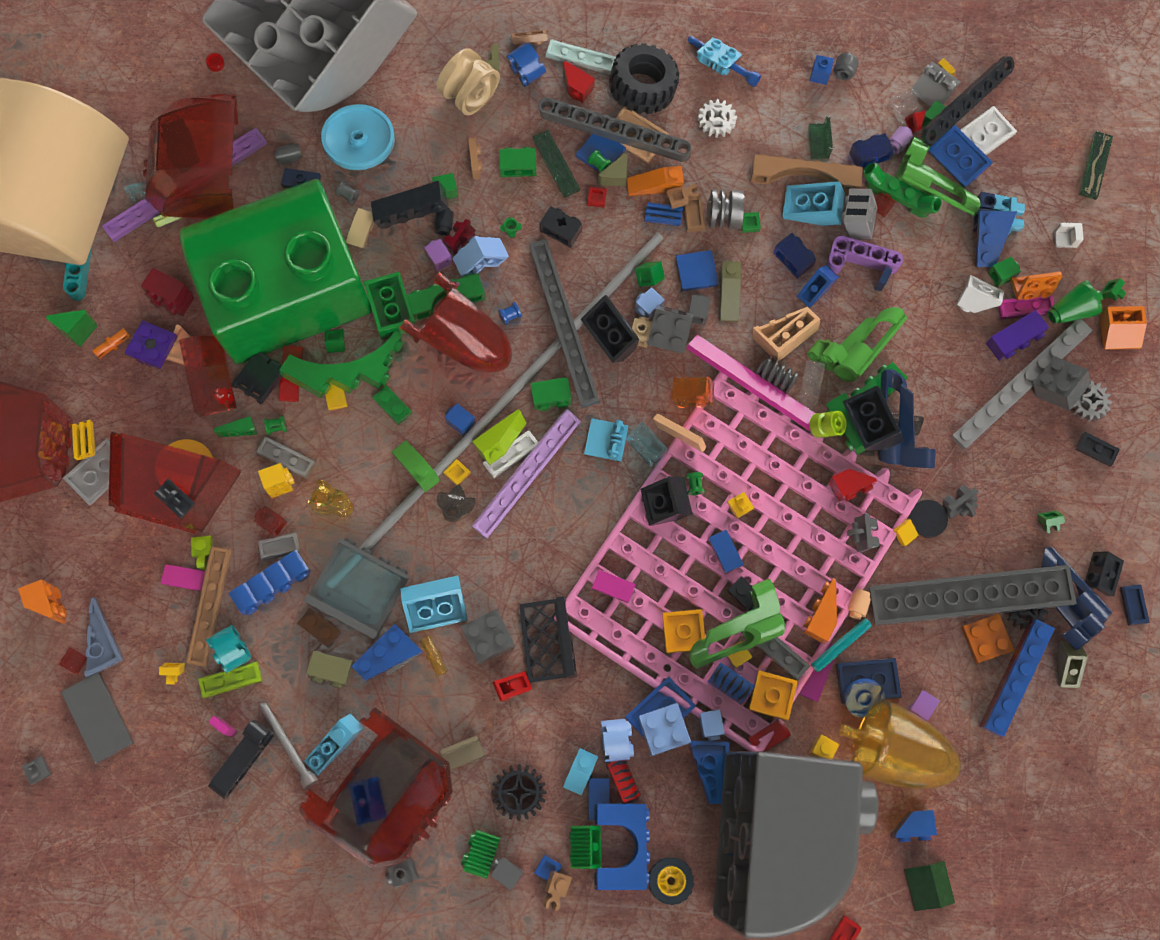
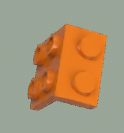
(1035, 285)

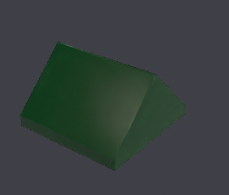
(929, 886)

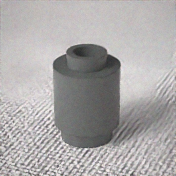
(288, 153)

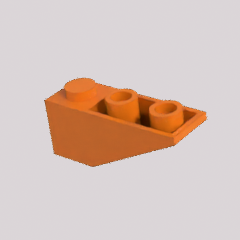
(824, 619)

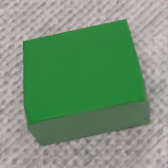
(335, 341)

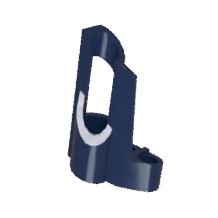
(905, 452)
(1089, 613)

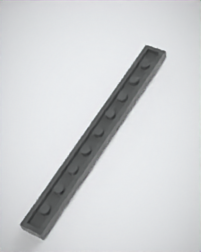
(564, 324)

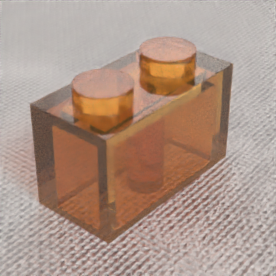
(693, 391)

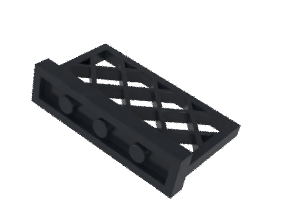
(565, 640)

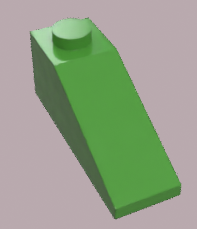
(416, 466)

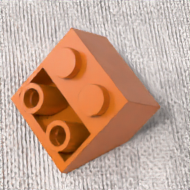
(1123, 327)
(44, 600)

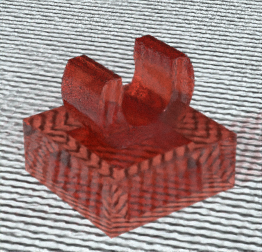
(884, 204)

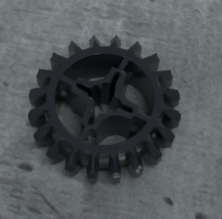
(504, 792)

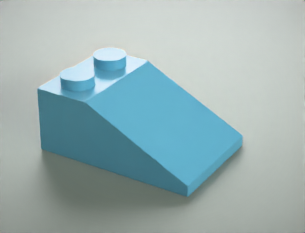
(815, 203)

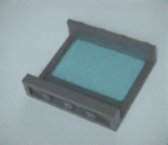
(357, 588)

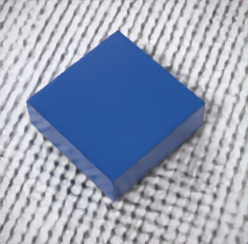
(545, 867)

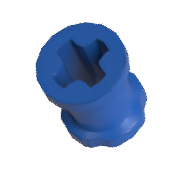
(510, 313)

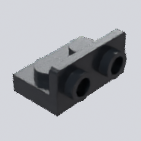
(1104, 572)

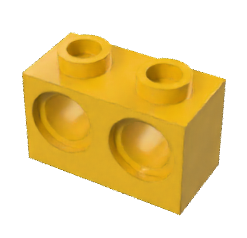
(276, 480)

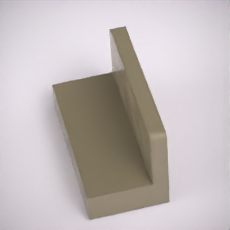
(462, 752)

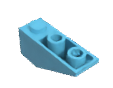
(334, 743)

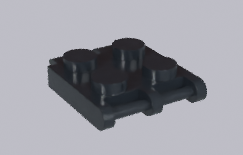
(258, 376)

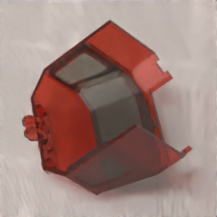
(413, 790)

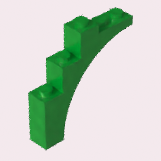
(317, 377)

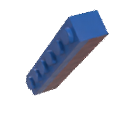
(1017, 677)

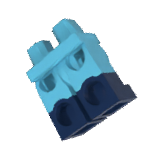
(996, 202)

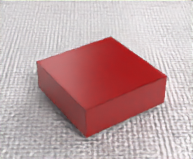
(596, 197)

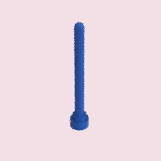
(752, 77)

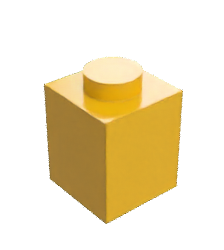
(823, 747)

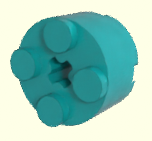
(229, 648)

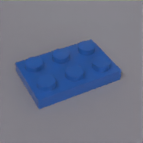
(960, 156)
(656, 701)

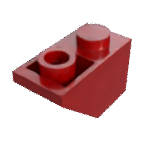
(850, 483)

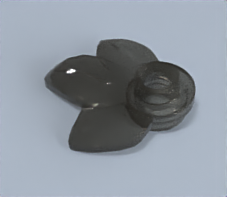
(455, 501)

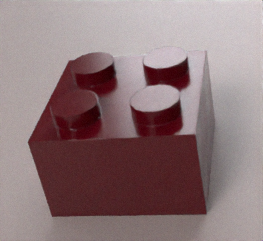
(167, 292)

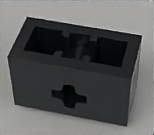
(560, 226)

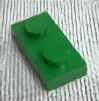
(392, 405)

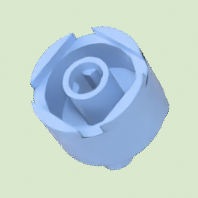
(616, 740)

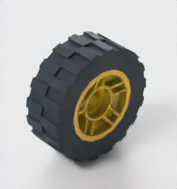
(679, 889)

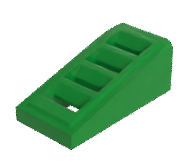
(240, 427)

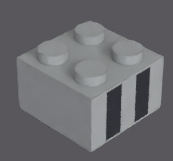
(860, 213)

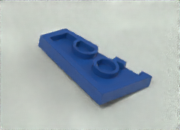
(991, 235)
(386, 653)
(710, 764)

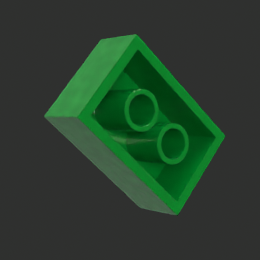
(389, 303)

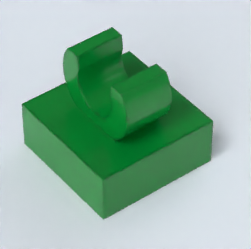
(1113, 289)
(1050, 519)

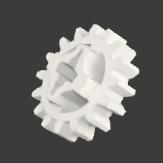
(716, 117)

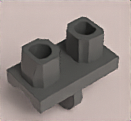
(964, 505)
(862, 532)

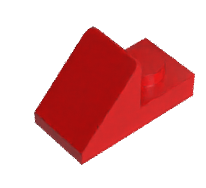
(512, 686)

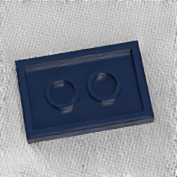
(881, 670)

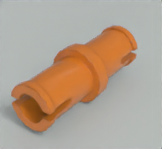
(111, 343)

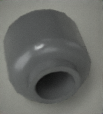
(846, 66)

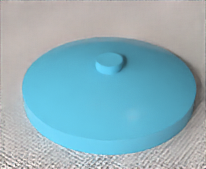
(358, 137)

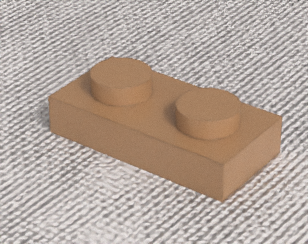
(537, 37)
(474, 153)

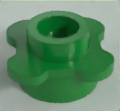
(510, 221)

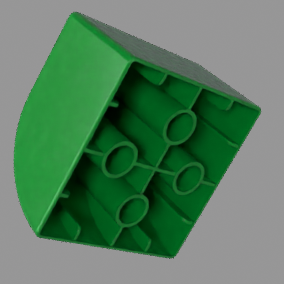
(273, 271)

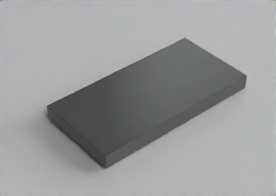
(97, 717)

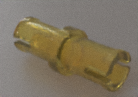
(433, 656)

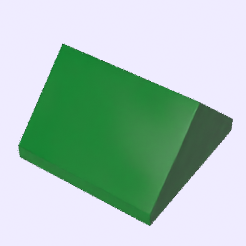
(74, 325)

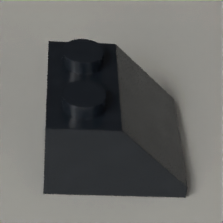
(666, 500)

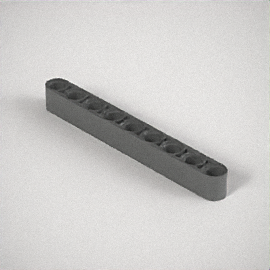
(608, 123)

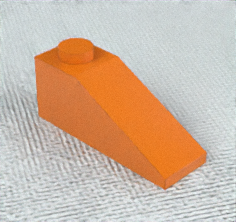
(655, 181)

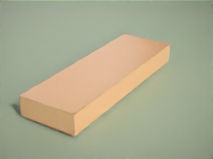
(679, 432)

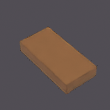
(694, 216)

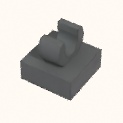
(36, 770)

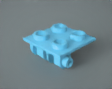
(718, 53)
(606, 439)

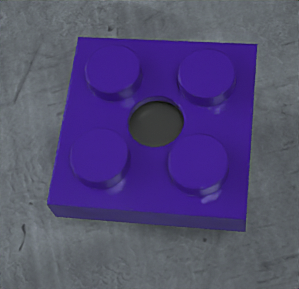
(151, 345)

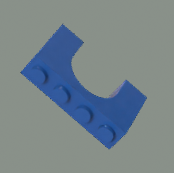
(634, 873)

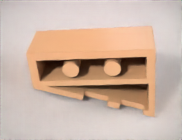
(786, 334)

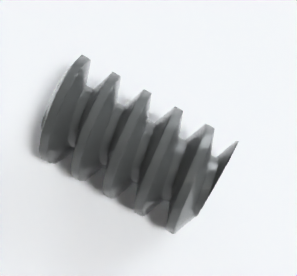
(778, 373)

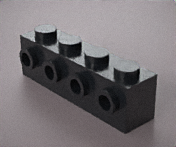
(409, 204)

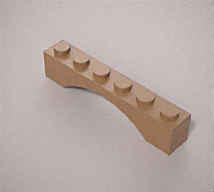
(768, 169)

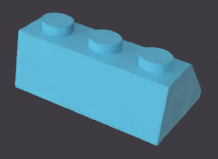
(433, 604)

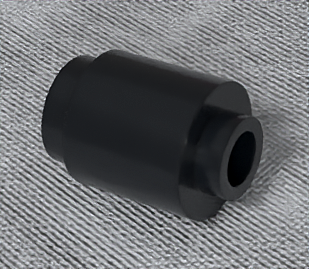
(444, 222)

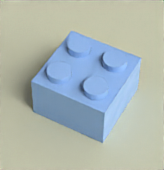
(664, 729)

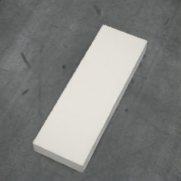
(519, 449)

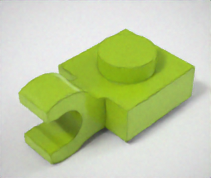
(201, 549)

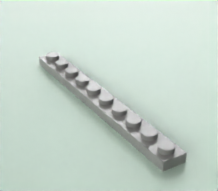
(1020, 384)

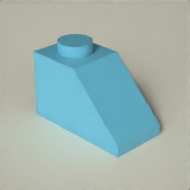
(580, 771)

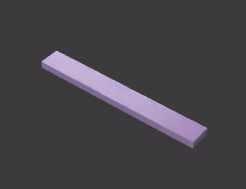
(525, 473)

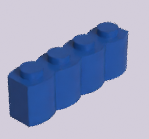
(268, 583)

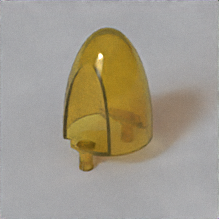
(902, 749)

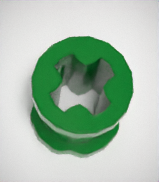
(598, 161)
(275, 425)
(695, 483)

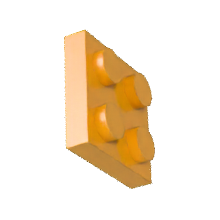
(682, 630)
(773, 695)

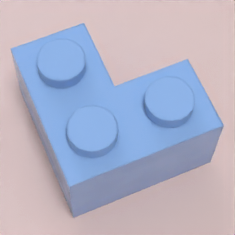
(480, 253)

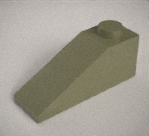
(730, 291)

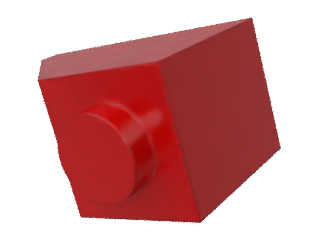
(577, 82)

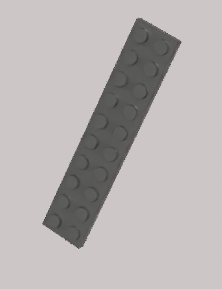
(972, 595)

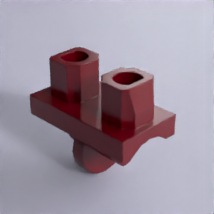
(463, 234)

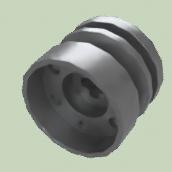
(726, 209)

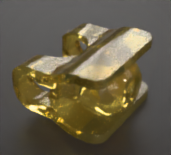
(327, 501)

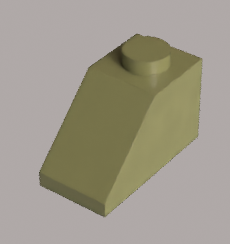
(1070, 665)

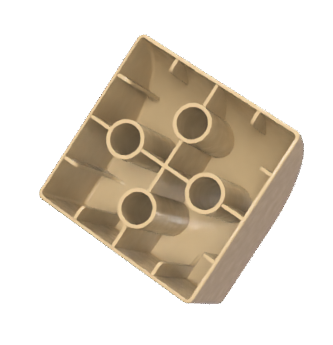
(53, 171)

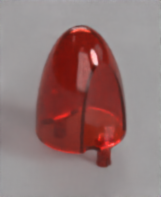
(463, 332)

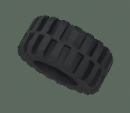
(647, 61)

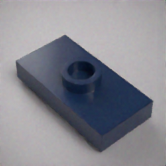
(295, 177)

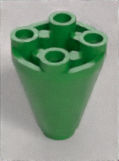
(1077, 304)

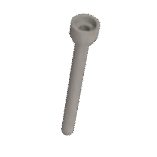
(307, 778)

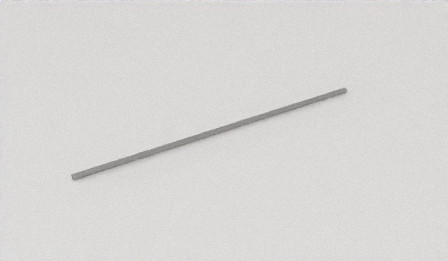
(508, 396)

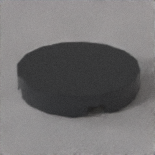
(929, 518)

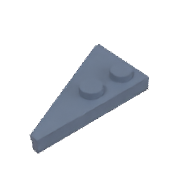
(102, 647)

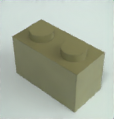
(329, 669)

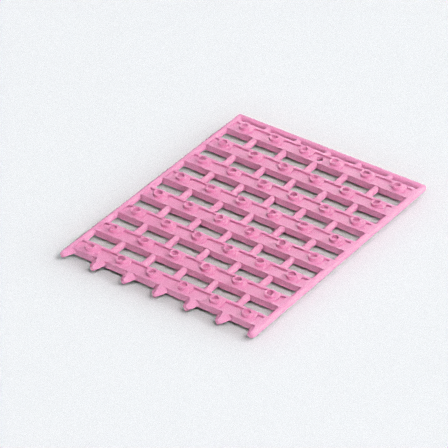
(749, 538)

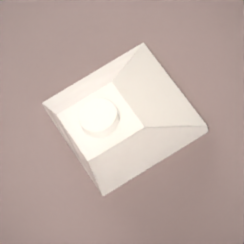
(979, 296)

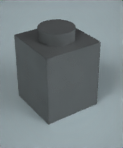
(699, 306)

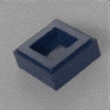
(883, 279)

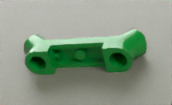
(917, 201)

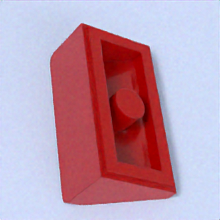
(780, 733)

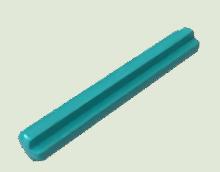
(844, 642)

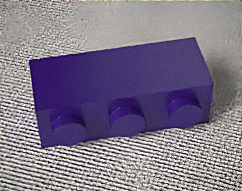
(1017, 336)

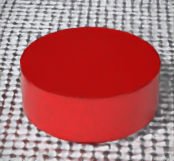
(215, 62)

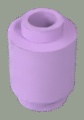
(901, 138)

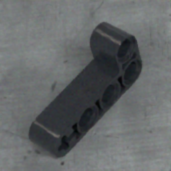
(242, 758)

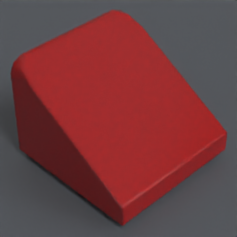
(915, 121)

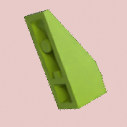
(499, 438)

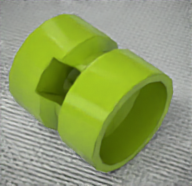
(827, 424)

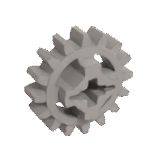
(1090, 401)

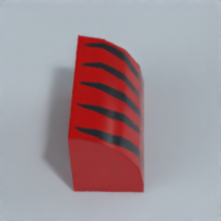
(623, 780)

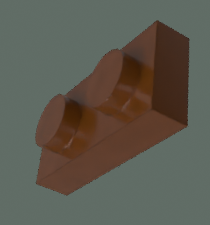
(319, 627)

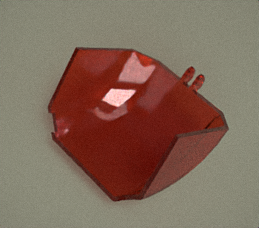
(192, 157)

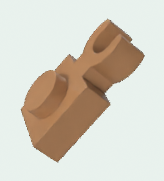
(680, 197)
(556, 886)

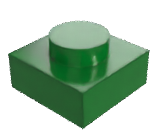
(751, 222)

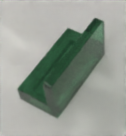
(820, 139)

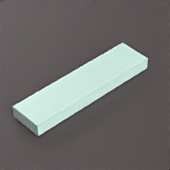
(580, 57)

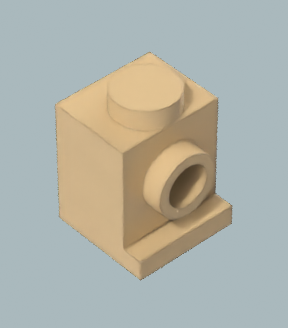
(643, 323)

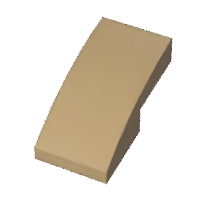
(360, 228)

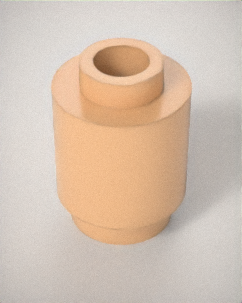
(859, 604)

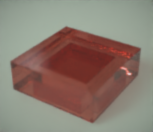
(73, 661)

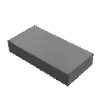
(278, 546)

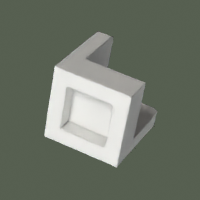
(1068, 235)

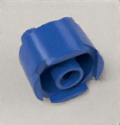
(526, 63)

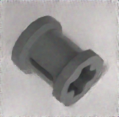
(347, 192)

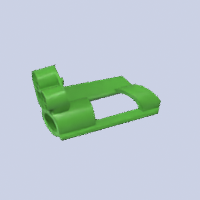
(921, 176)
(853, 356)
(757, 625)

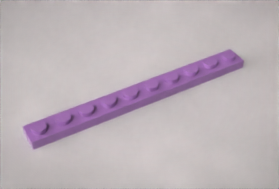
(144, 211)

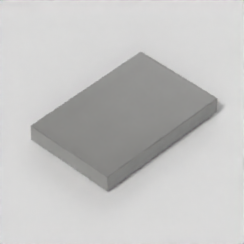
(91, 475)

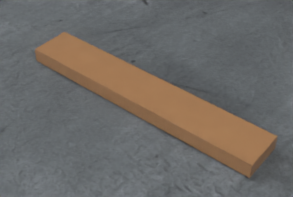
(209, 605)

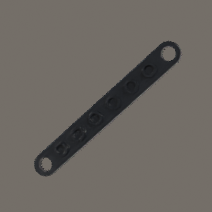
(967, 100)

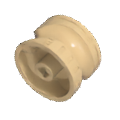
(468, 81)

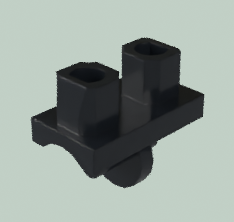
(174, 498)

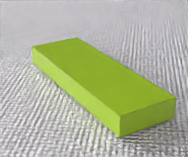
(235, 679)

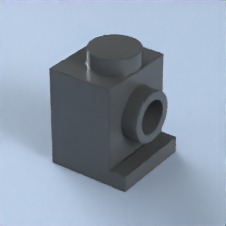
(409, 870)

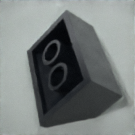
(610, 330)
(873, 420)

